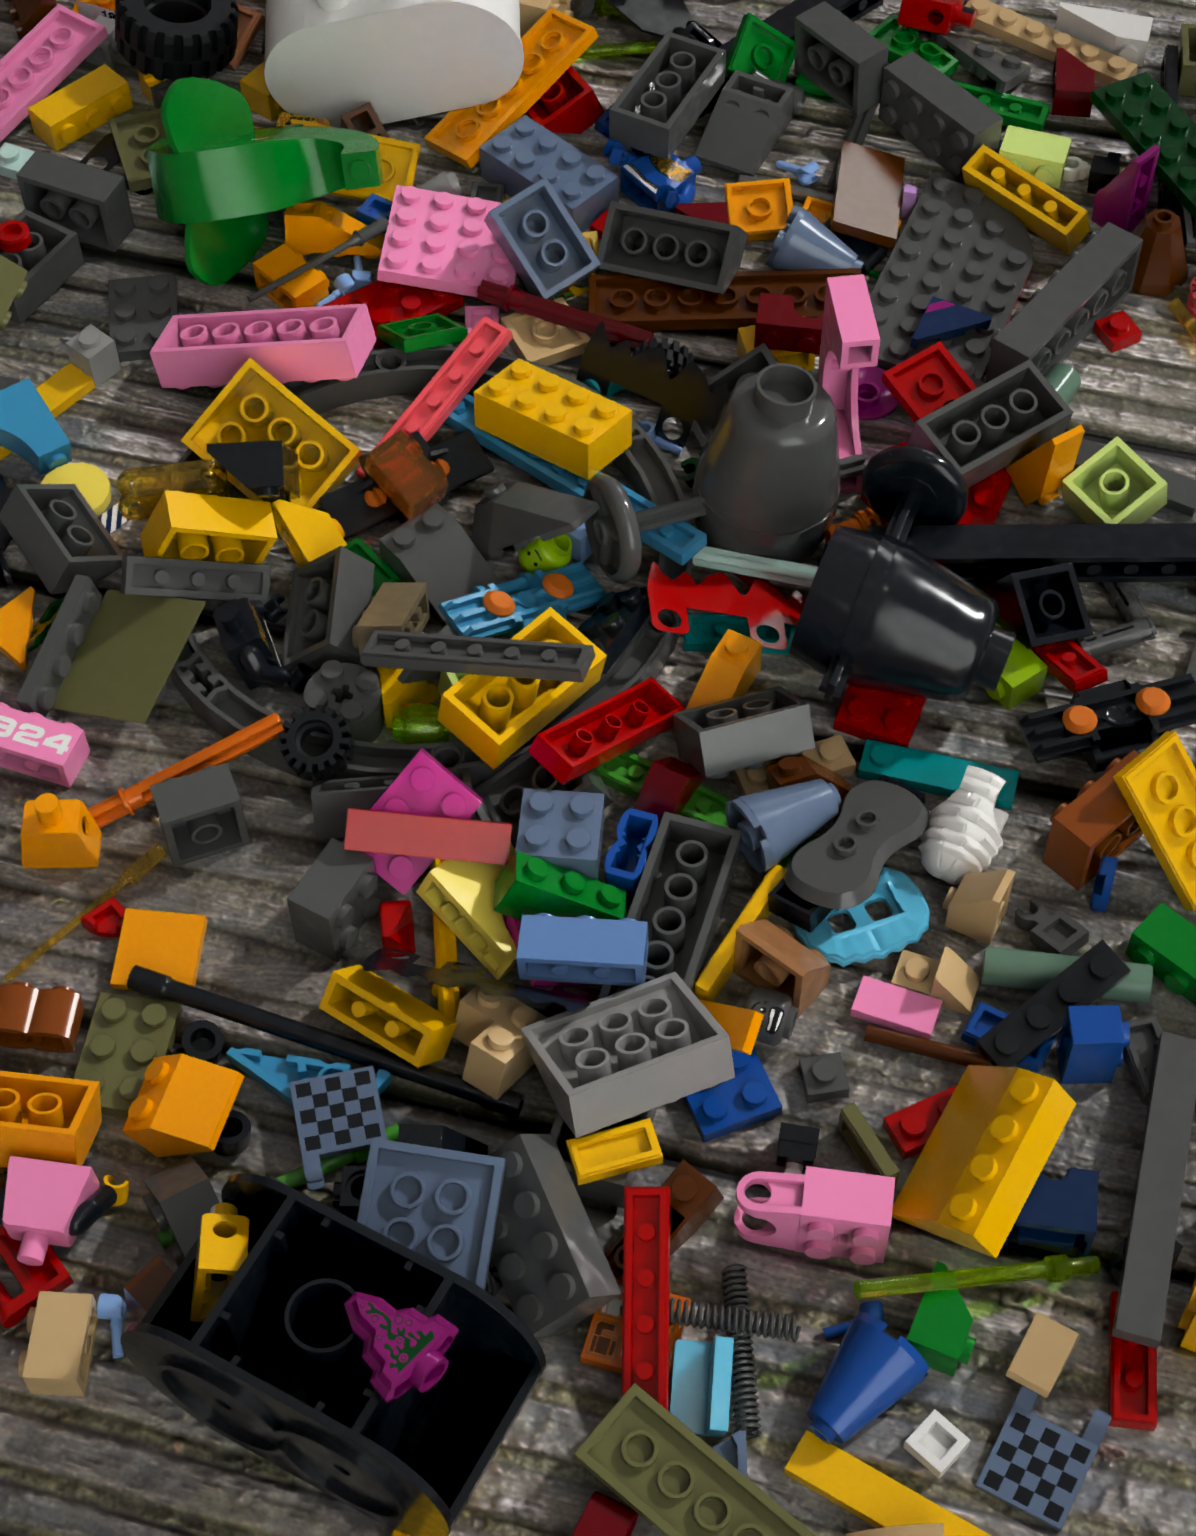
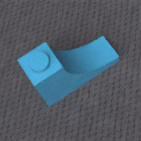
(31, 428)

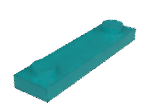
(928, 770)

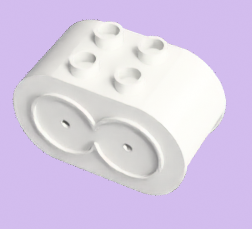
(391, 53)

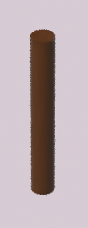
(924, 1047)

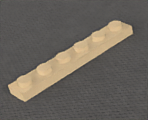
(1044, 41)

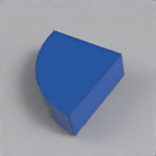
(1103, 883)

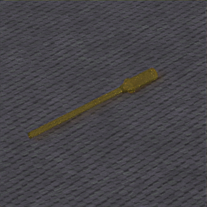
(129, 876)

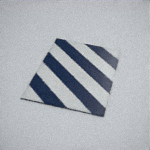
(112, 519)

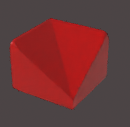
(397, 927)

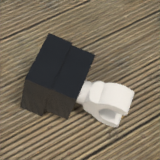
(1100, 172)
(796, 1147)

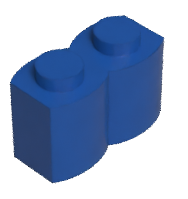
(631, 850)

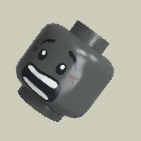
(777, 1011)

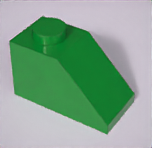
(942, 1329)

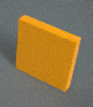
(759, 207)
(159, 942)

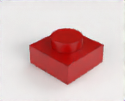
(1117, 331)

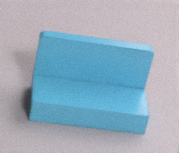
(702, 1385)

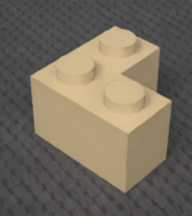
(494, 1040)

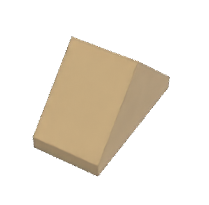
(1042, 1354)

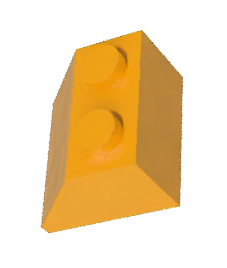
(182, 1105)

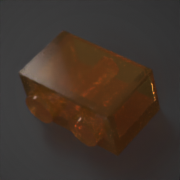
(406, 474)

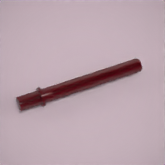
(560, 314)

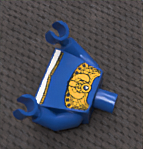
(654, 180)

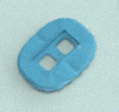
(869, 937)

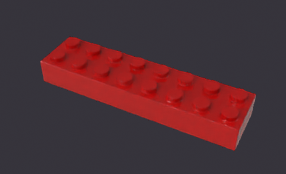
(605, 730)

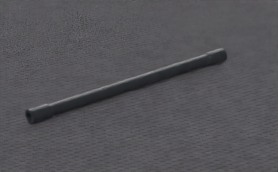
(164, 987)

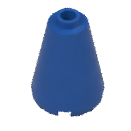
(864, 1379)

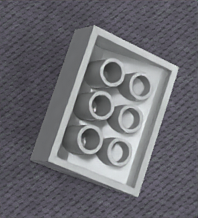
(629, 1053)

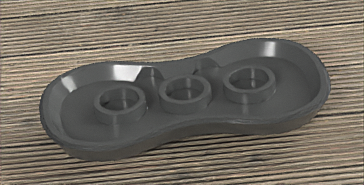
(848, 859)

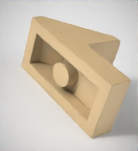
(943, 979)

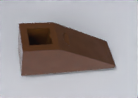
(690, 1206)

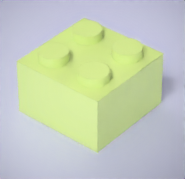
(1114, 487)

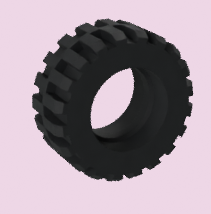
(177, 36)

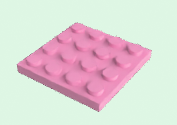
(441, 243)

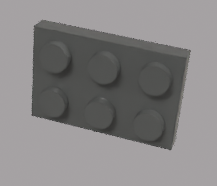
(140, 313)

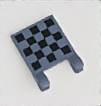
(335, 1117)
(1039, 1463)

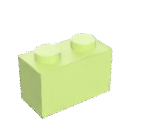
(1037, 153)

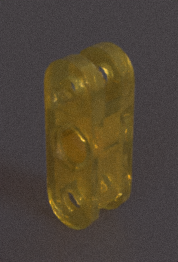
(153, 480)

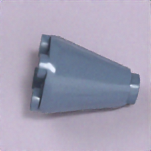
(809, 245)

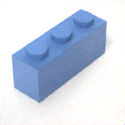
(582, 950)

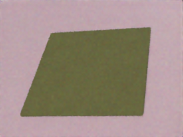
(127, 655)

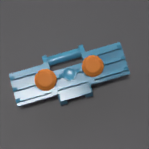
(516, 603)

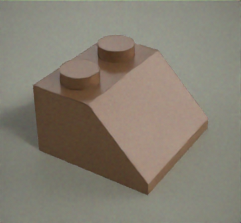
(777, 961)

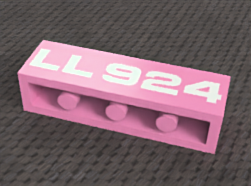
(41, 746)

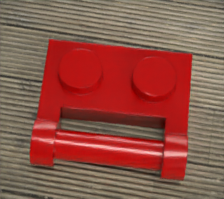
(48, 1277)

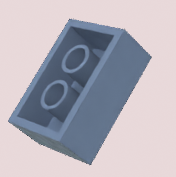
(542, 240)

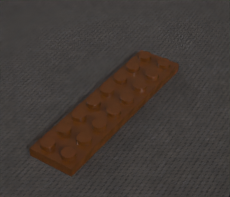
(674, 307)

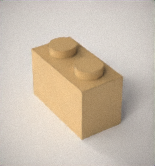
(59, 1344)

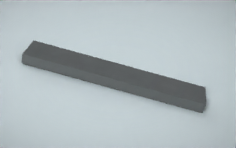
(478, 655)

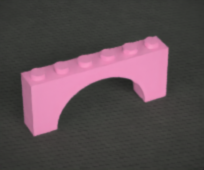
(847, 343)

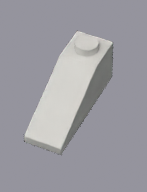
(1110, 30)

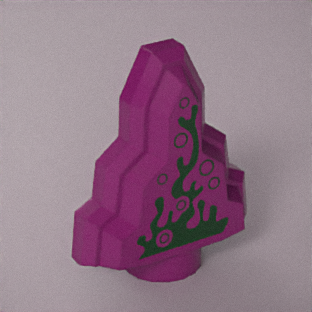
(400, 1344)

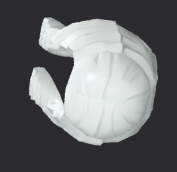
(964, 828)

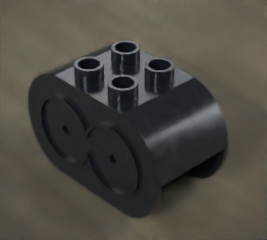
(290, 1376)

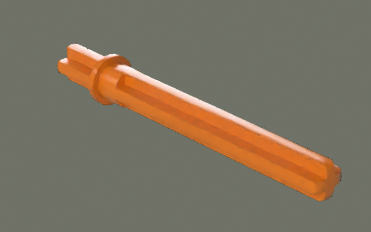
(221, 752)

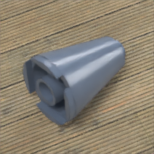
(780, 819)

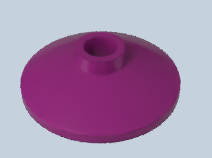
(873, 396)

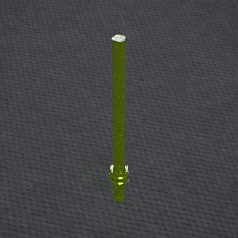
(1053, 1269)

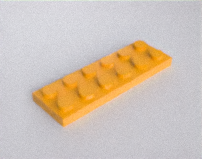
(548, 52)

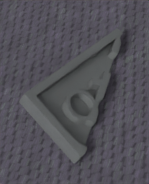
(984, 61)

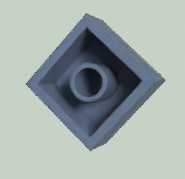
(563, 828)

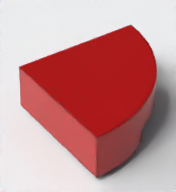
(105, 919)

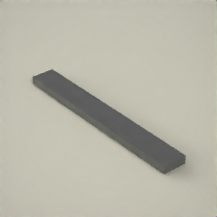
(1157, 1193)

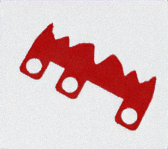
(717, 594)

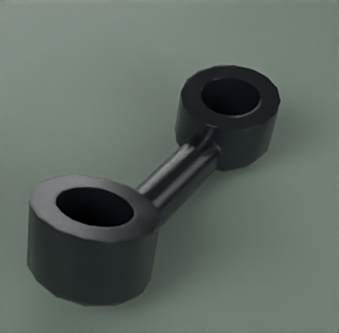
(206, 1042)

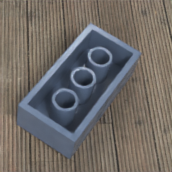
(530, 152)

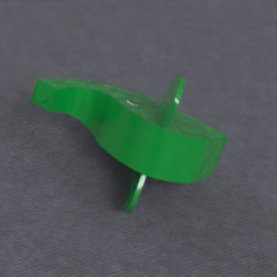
(227, 174)

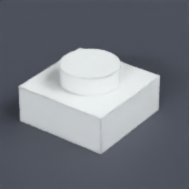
(936, 1443)

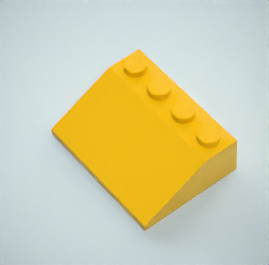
(263, 409)
(984, 1156)

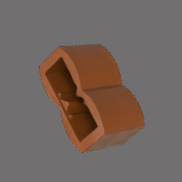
(39, 1018)

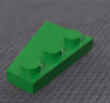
(903, 40)

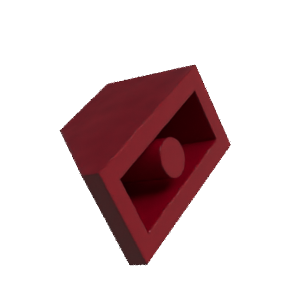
(1071, 86)

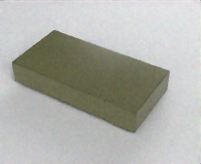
(865, 1143)

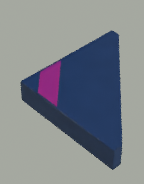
(946, 321)

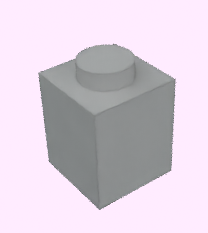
(94, 354)

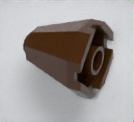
(1162, 254)

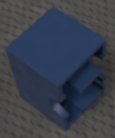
(1060, 1212)

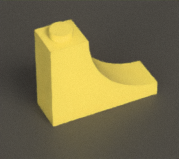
(464, 901)

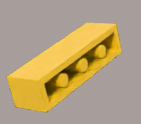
(1031, 200)

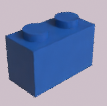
(1091, 1044)

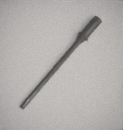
(358, 238)

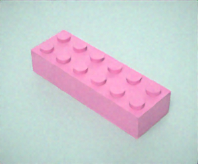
(286, 342)

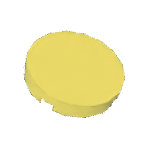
(88, 479)

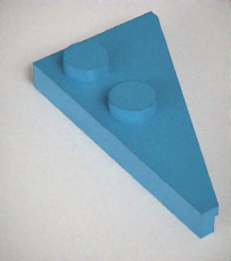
(277, 1072)

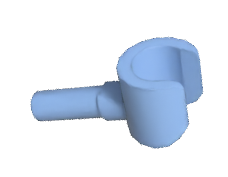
(804, 174)
(360, 277)
(343, 286)
(649, 428)
(114, 1309)

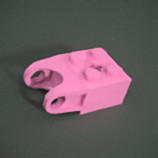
(820, 1213)

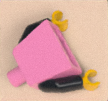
(52, 1203)

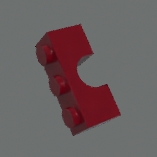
(784, 328)

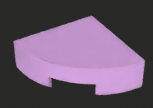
(908, 200)

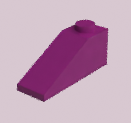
(1127, 195)

